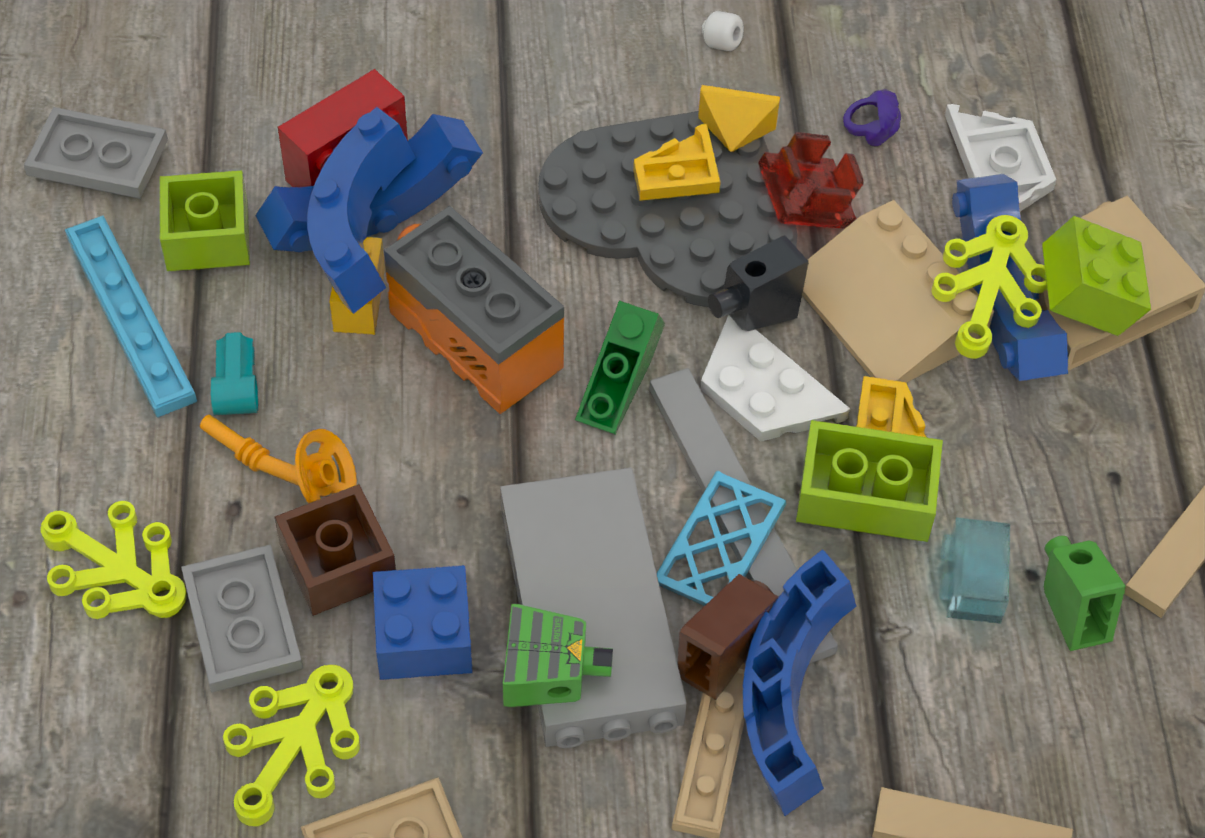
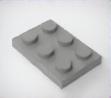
(96, 152)
(241, 618)

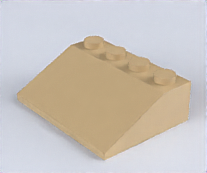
(878, 296)

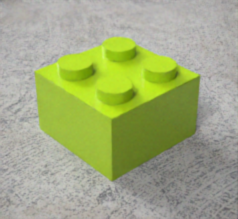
(204, 220)
(1096, 276)

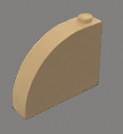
(1172, 285)

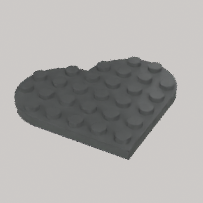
(680, 241)

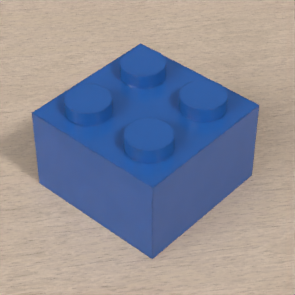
(422, 622)

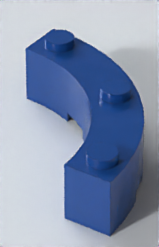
(443, 157)
(341, 200)
(1024, 351)
(774, 672)

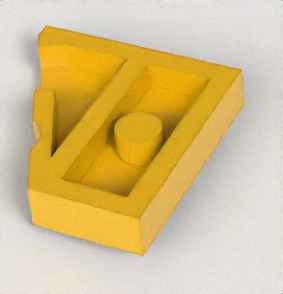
(678, 168)
(888, 407)

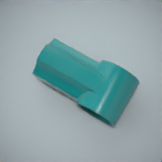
(235, 385)

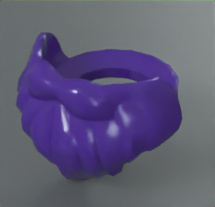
(879, 130)

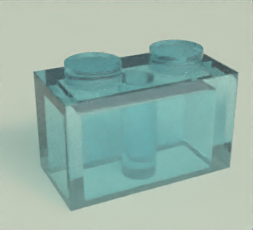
(977, 570)

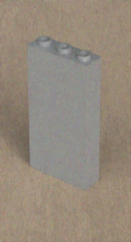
(587, 555)

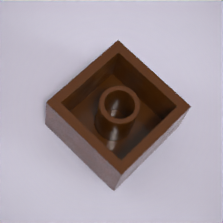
(334, 548)

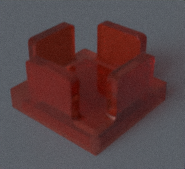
(810, 187)

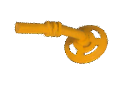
(312, 473)

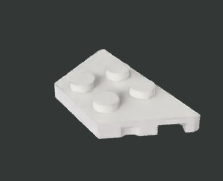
(1002, 146)
(765, 386)

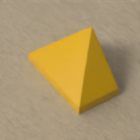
(737, 115)

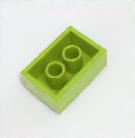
(870, 481)

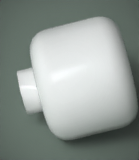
(723, 30)

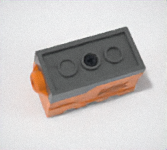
(475, 308)

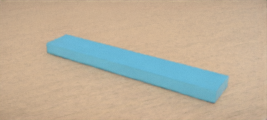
(131, 317)

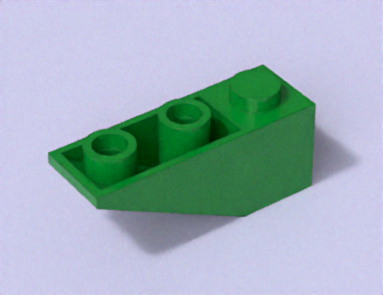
(620, 366)

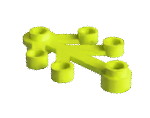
(993, 277)
(115, 567)
(294, 735)

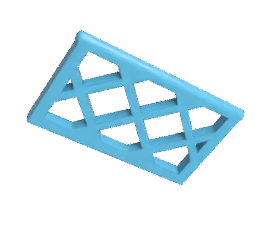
(703, 511)

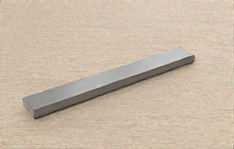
(709, 451)

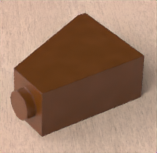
(721, 634)

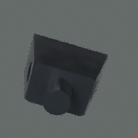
(762, 286)

